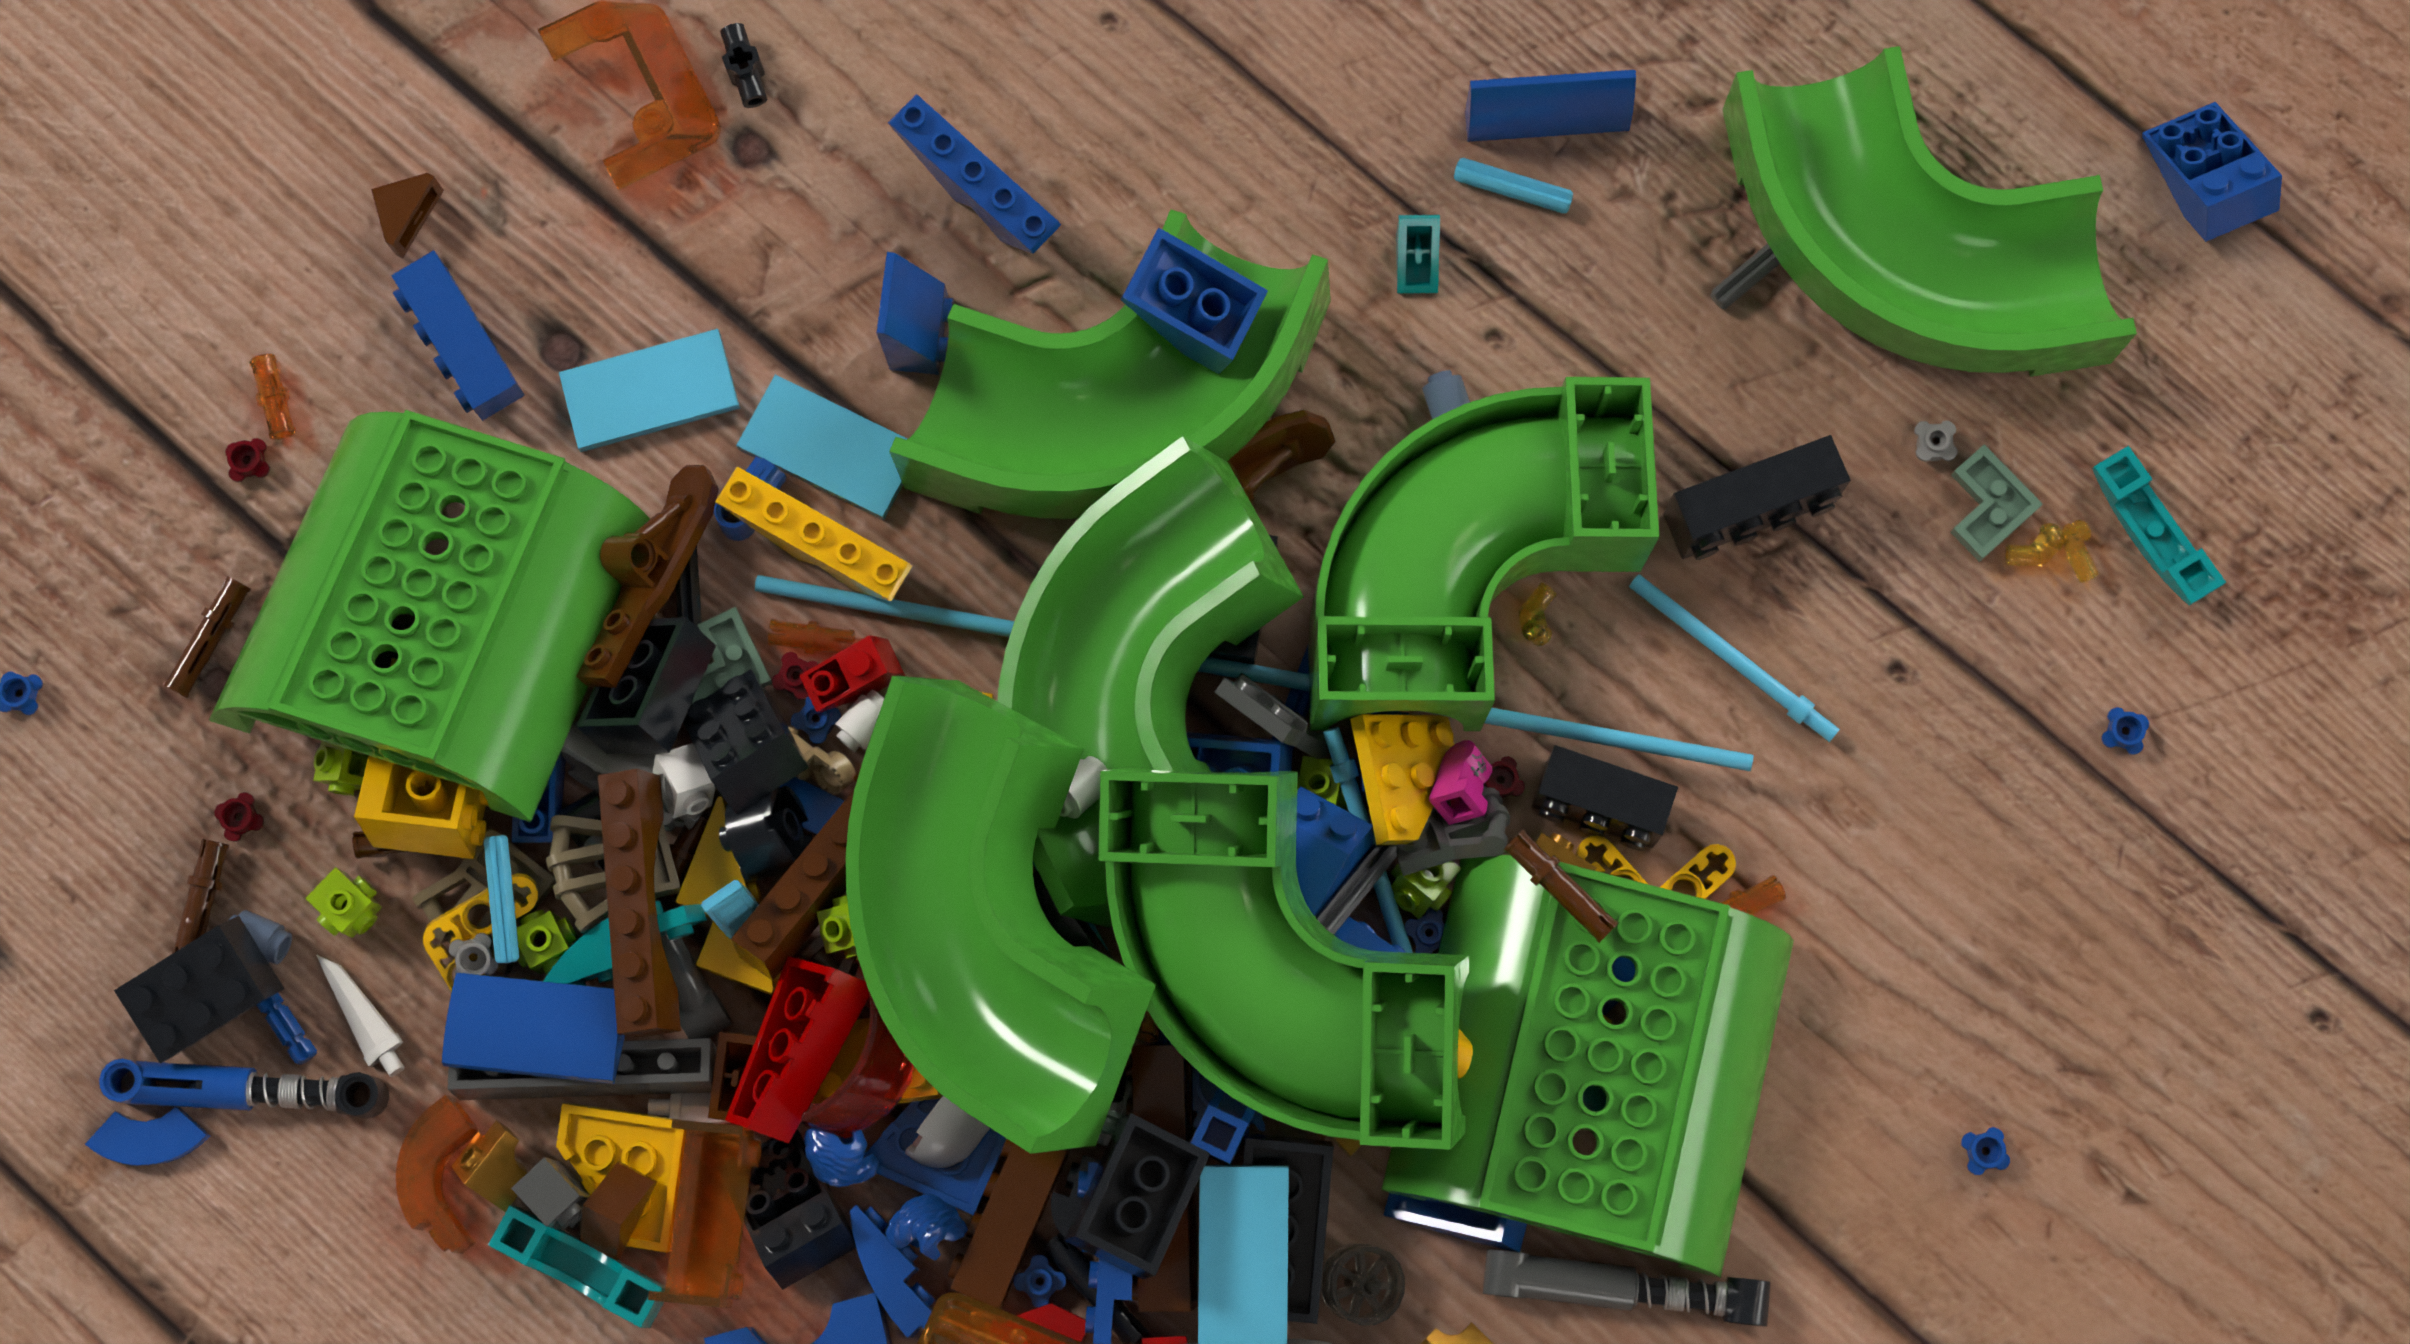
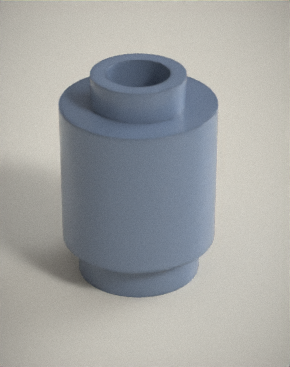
(1444, 393)
(268, 935)

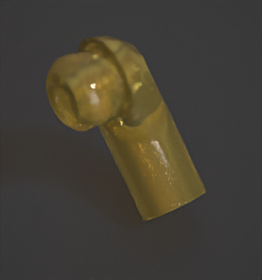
(2041, 550)
(2077, 552)
(1532, 615)

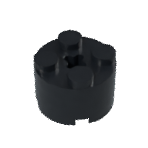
(766, 834)

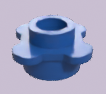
(9, 686)
(2136, 724)
(819, 730)
(1417, 928)
(1997, 1154)
(1052, 1281)

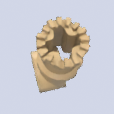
(822, 766)

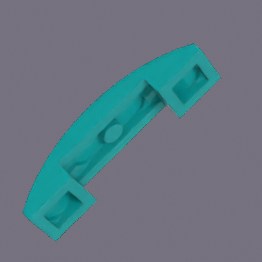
(2154, 529)

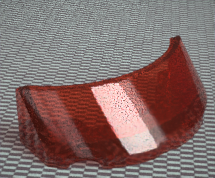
(872, 1086)

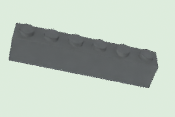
(642, 1070)

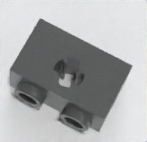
(553, 1194)

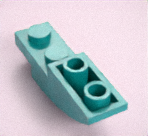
(591, 953)

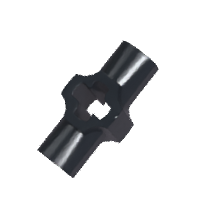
(747, 79)

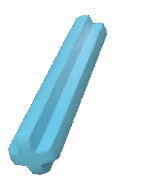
(1513, 185)
(501, 899)

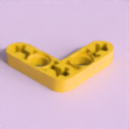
(1699, 862)
(463, 929)

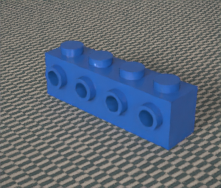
(457, 336)

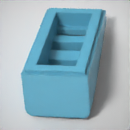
(730, 907)

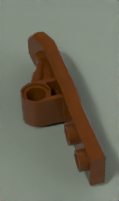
(1281, 446)
(648, 570)

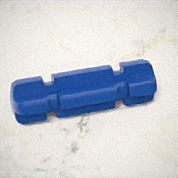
(287, 1029)

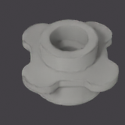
(1929, 451)
(479, 945)

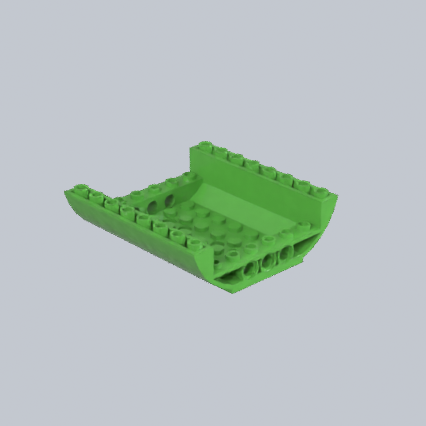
(498, 615)
(1674, 1073)

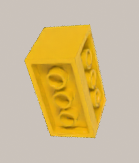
(419, 811)

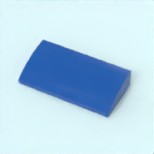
(1550, 105)
(532, 1028)

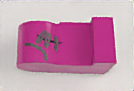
(1462, 781)

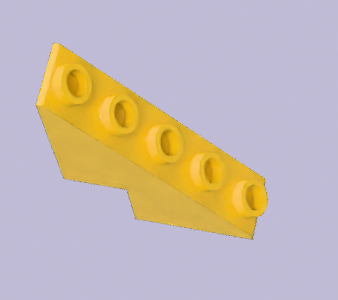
(813, 536)
(708, 873)

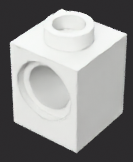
(684, 781)

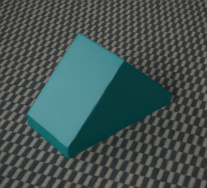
(1417, 253)

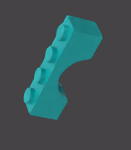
(578, 1266)

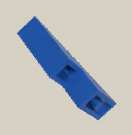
(973, 177)

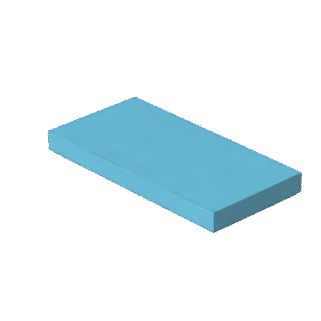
(649, 390)
(824, 446)
(1243, 1254)

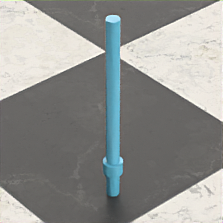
(1798, 708)
(1345, 772)

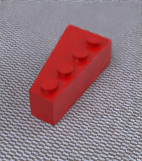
(796, 1046)

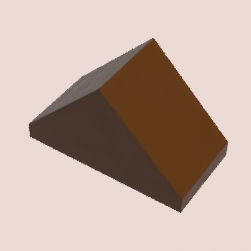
(404, 209)
(730, 1063)
(615, 1209)

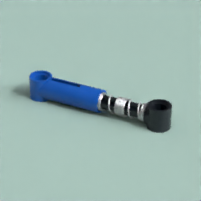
(238, 1088)

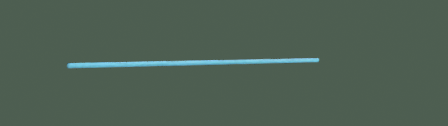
(1262, 674)

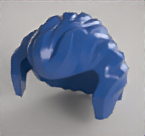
(839, 1160)
(924, 1224)

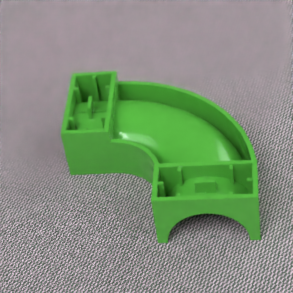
(1908, 246)
(1064, 417)
(1457, 519)
(1124, 625)
(953, 925)
(1255, 982)

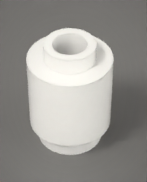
(859, 721)
(1084, 787)

